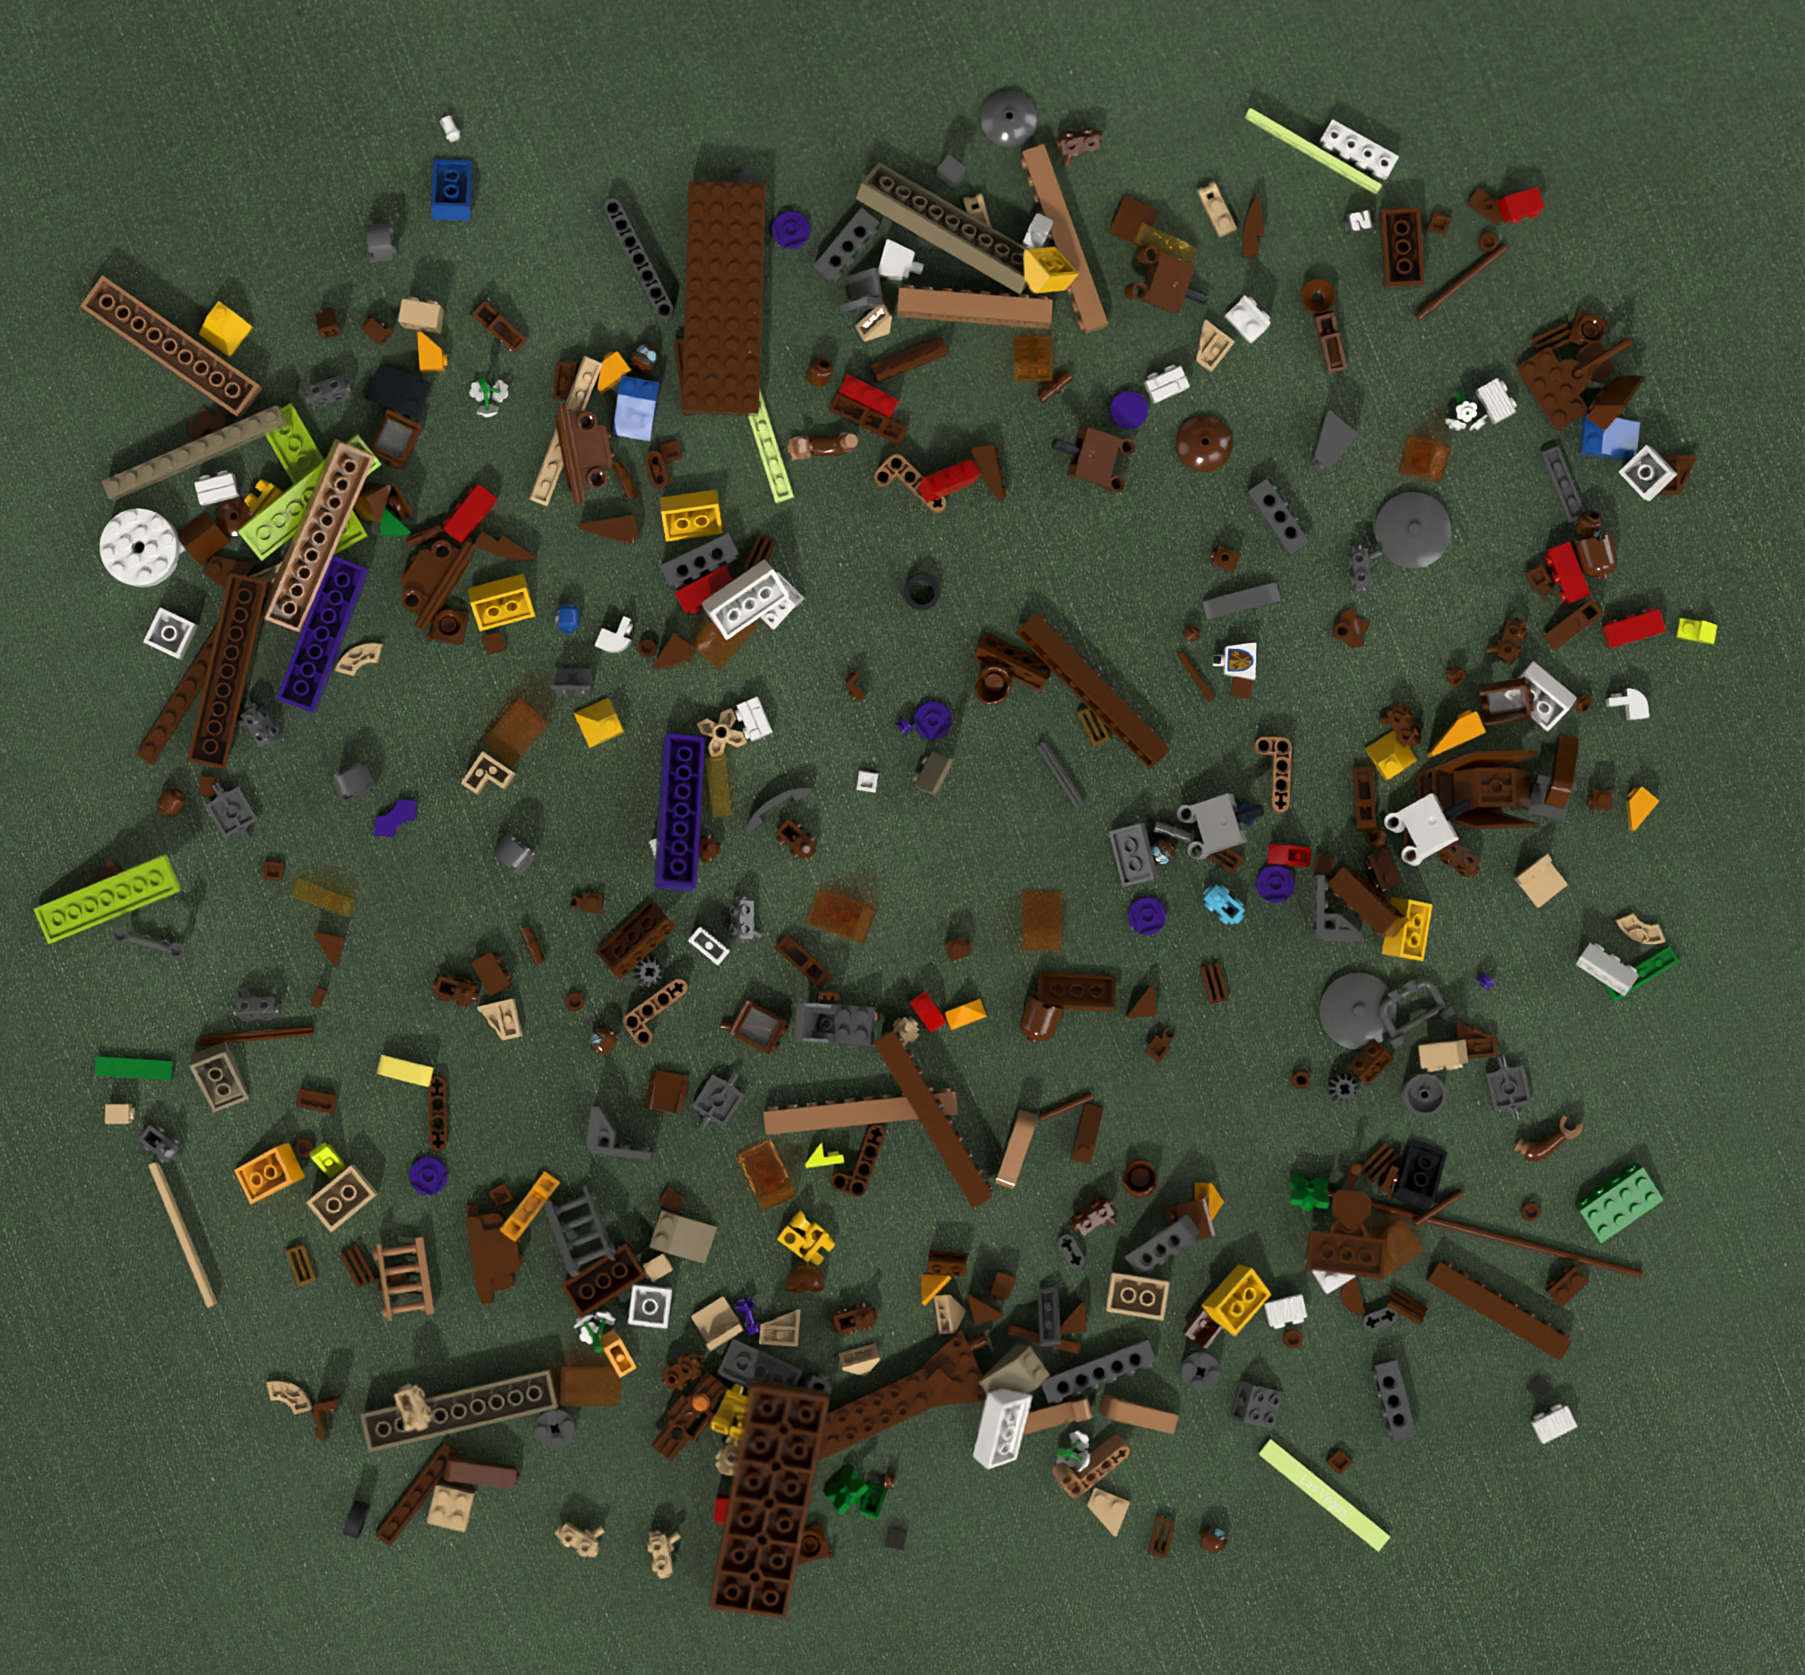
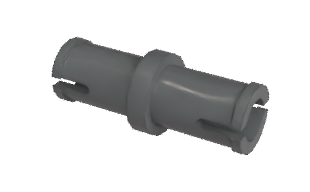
(1173, 831)

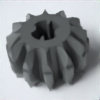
(653, 973)
(1350, 1087)

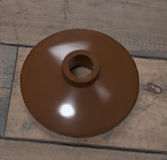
(224, 514)

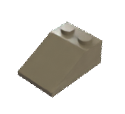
(933, 773)
(218, 1076)
(683, 1236)
(1016, 1371)

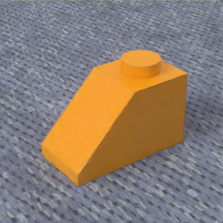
(430, 355)
(611, 371)
(1639, 806)
(617, 1353)

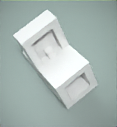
(616, 642)
(1634, 702)

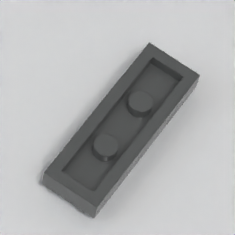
(1049, 1316)

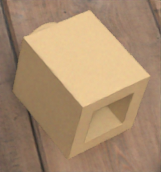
(119, 1113)
(657, 1267)

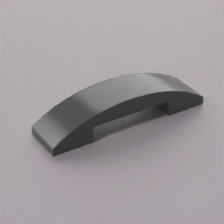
(1241, 601)
(756, 821)

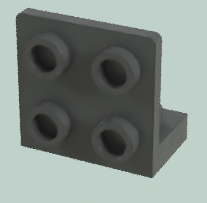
(864, 292)
(572, 680)
(1537, 799)
(1256, 1405)

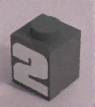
(1358, 222)

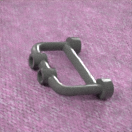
(122, 935)
(1409, 988)

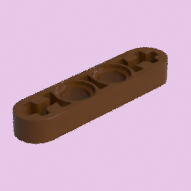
(440, 1113)
(1034, 1336)

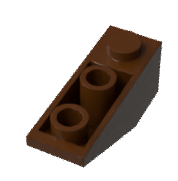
(986, 462)
(1573, 624)

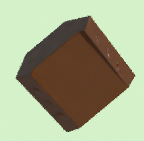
(666, 1091)

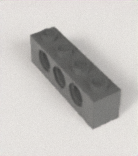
(860, 220)
(1278, 528)
(671, 569)
(1183, 1228)
(1406, 1426)

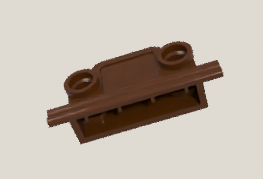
(583, 451)
(433, 579)
(492, 1252)

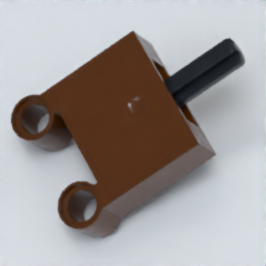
(1165, 282)
(1095, 456)

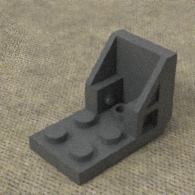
(1339, 927)
(835, 1024)
(600, 1127)

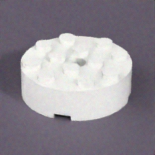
(120, 546)

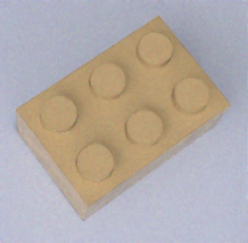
(342, 1198)
(1137, 1295)

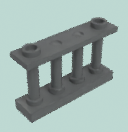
(561, 1228)

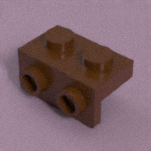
(947, 1263)
(1202, 1328)

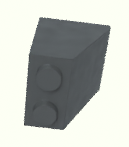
(1331, 442)

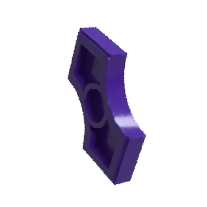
(388, 824)

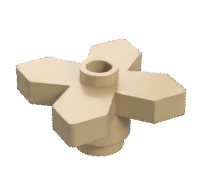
(725, 723)

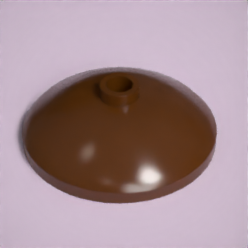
(1199, 456)

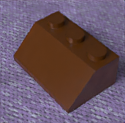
(1613, 399)

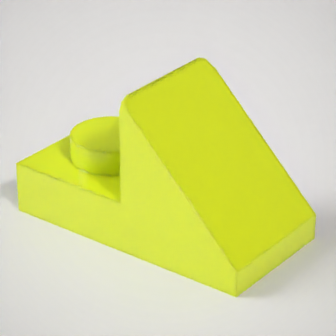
(1696, 630)
(818, 1158)
(327, 1160)

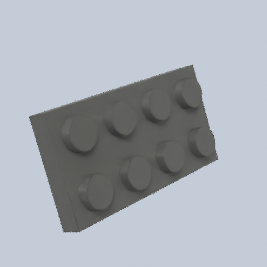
(748, 1363)

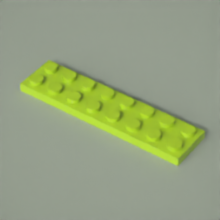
(299, 456)
(282, 516)
(107, 899)

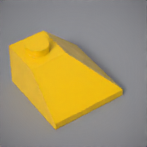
(224, 329)
(599, 722)
(1390, 755)

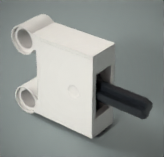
(1427, 826)

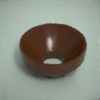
(1318, 286)

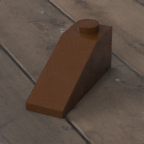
(619, 529)
(1087, 1133)

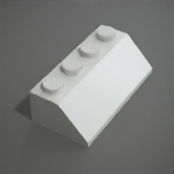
(745, 599)
(1001, 1427)

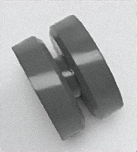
(1412, 1098)

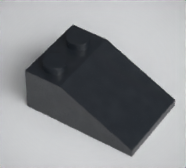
(399, 391)
(1420, 1175)

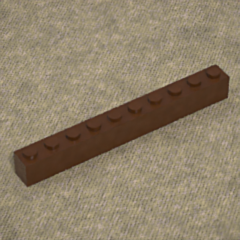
(1093, 691)
(932, 1118)

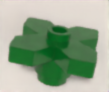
(1307, 1193)
(847, 1491)

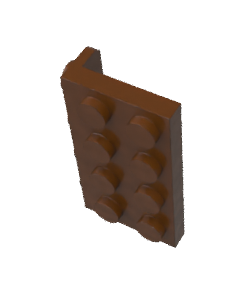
(635, 939)

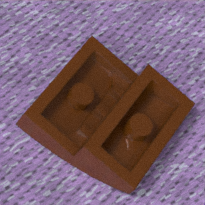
(1130, 217)

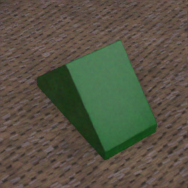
(392, 527)
(873, 1501)

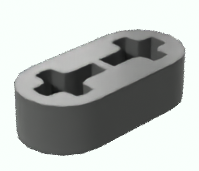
(1075, 1249)
(1378, 1314)

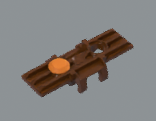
(685, 1411)

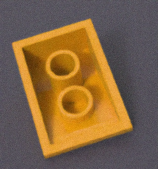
(1459, 731)
(269, 1173)

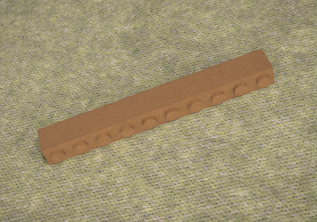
(1064, 237)
(849, 1113)

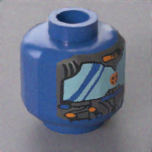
(567, 618)

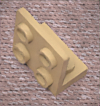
(1541, 881)
(717, 1323)

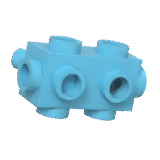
(1217, 899)

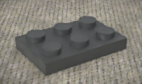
(1133, 854)

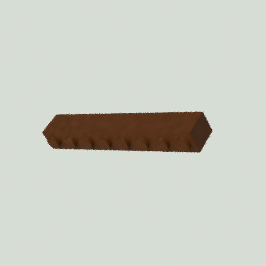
(1502, 1312)

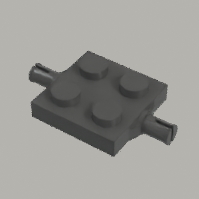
(231, 812)
(1508, 1088)
(718, 1100)

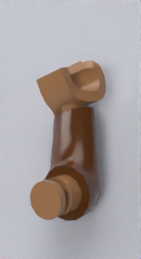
(822, 446)
(1540, 1150)

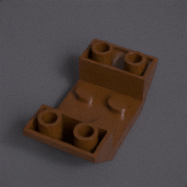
(1493, 787)

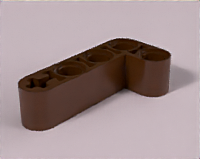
(1562, 771)
(863, 1159)

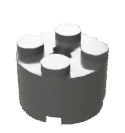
(379, 242)
(354, 783)
(514, 854)
(1189, 1367)
(566, 1425)

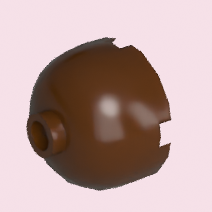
(804, 1279)

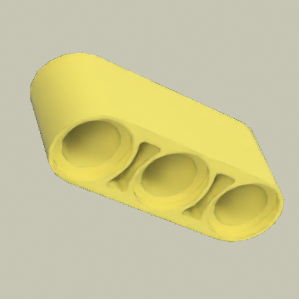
(405, 1070)

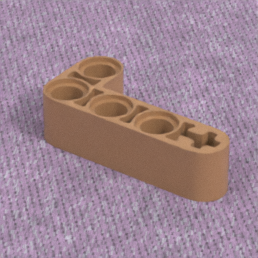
(900, 473)
(1277, 774)
(657, 1008)
(1016, 1149)
(1057, 1414)
(1138, 1414)
(1101, 1462)

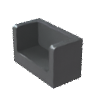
(951, 172)

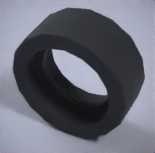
(907, 590)
(356, 1519)

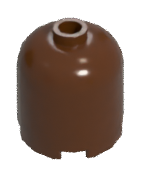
(1597, 556)
(1038, 1021)

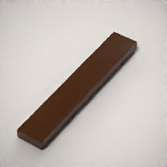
(415, 1496)

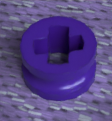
(903, 726)
(1485, 981)

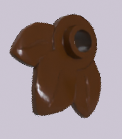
(206, 423)
(1353, 629)

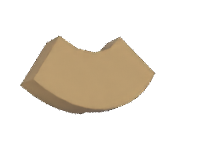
(358, 656)
(1639, 931)
(290, 1394)

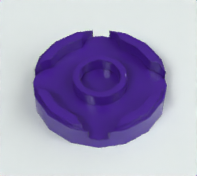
(791, 230)
(1129, 410)
(932, 720)
(1275, 884)
(1147, 915)
(428, 1175)

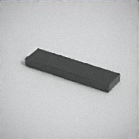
(1563, 483)

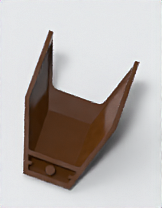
(1440, 783)

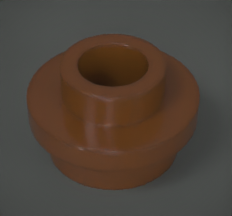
(1191, 633)
(1582, 703)
(1305, 1083)

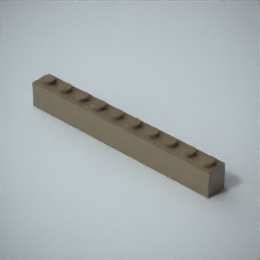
(195, 453)

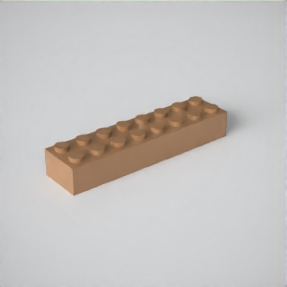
(974, 308)

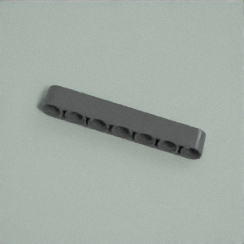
(632, 252)

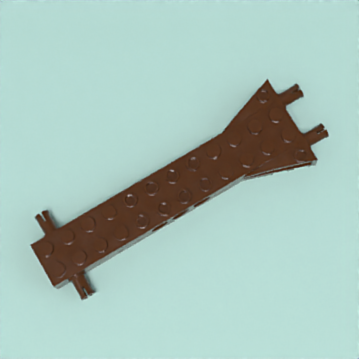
(906, 1396)

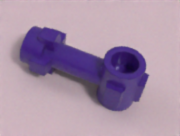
(746, 1305)

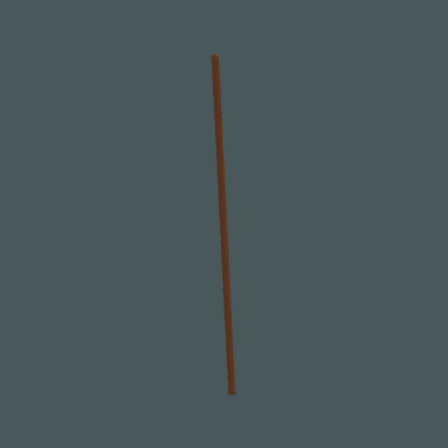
(1505, 1239)

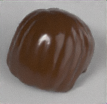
(993, 685)
(1139, 1178)

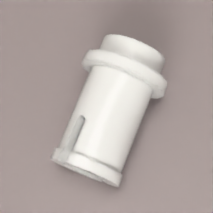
(450, 129)

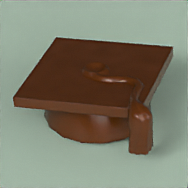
(1587, 329)
(398, 503)
(449, 626)
(814, 1544)

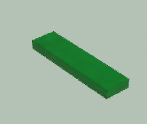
(1648, 969)
(134, 1068)

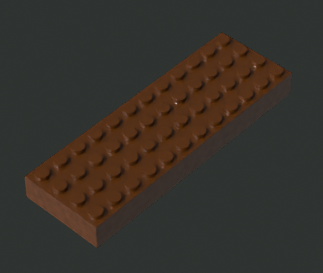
(723, 298)
(768, 1499)

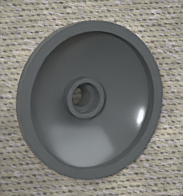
(1006, 131)

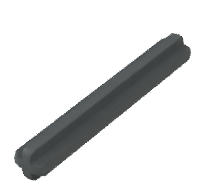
(1060, 774)

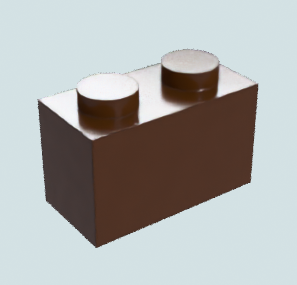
(492, 973)

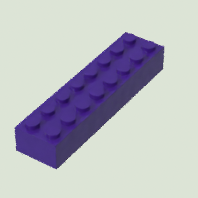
(323, 634)
(679, 812)

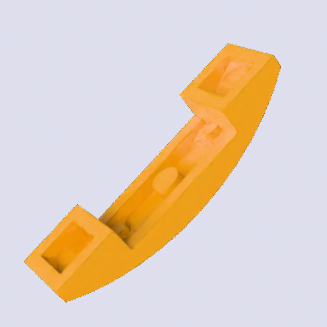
(530, 1206)

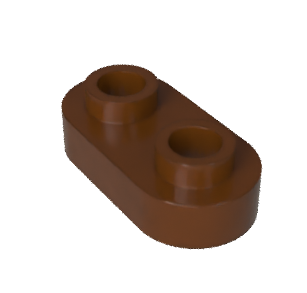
(657, 470)

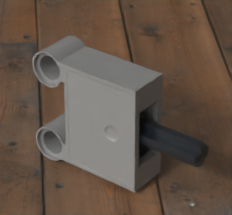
(1218, 823)

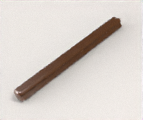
(256, 1035)

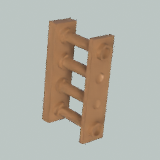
(422, 1285)

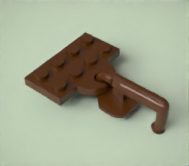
(1557, 388)
(1346, 1250)

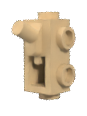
(906, 1028)
(413, 1408)
(727, 1457)
(583, 1541)
(661, 1548)

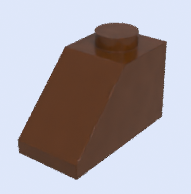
(328, 323)

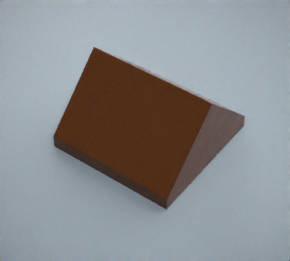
(372, 501)
(203, 538)
(983, 1311)

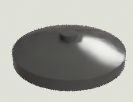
(1412, 530)
(1352, 1010)

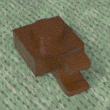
(1390, 1177)

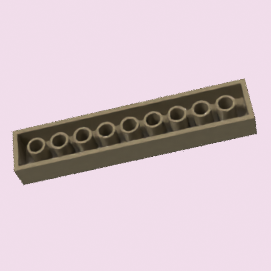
(944, 226)
(464, 1409)

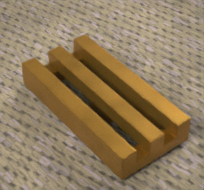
(1100, 740)
(296, 1249)

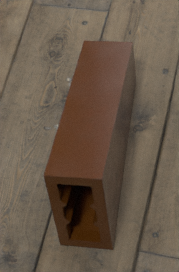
(480, 1472)

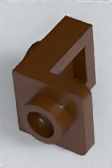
(855, 693)

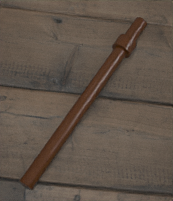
(1432, 305)

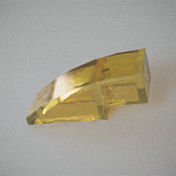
(1165, 243)
(718, 786)
(323, 898)

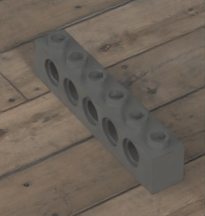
(1104, 1361)

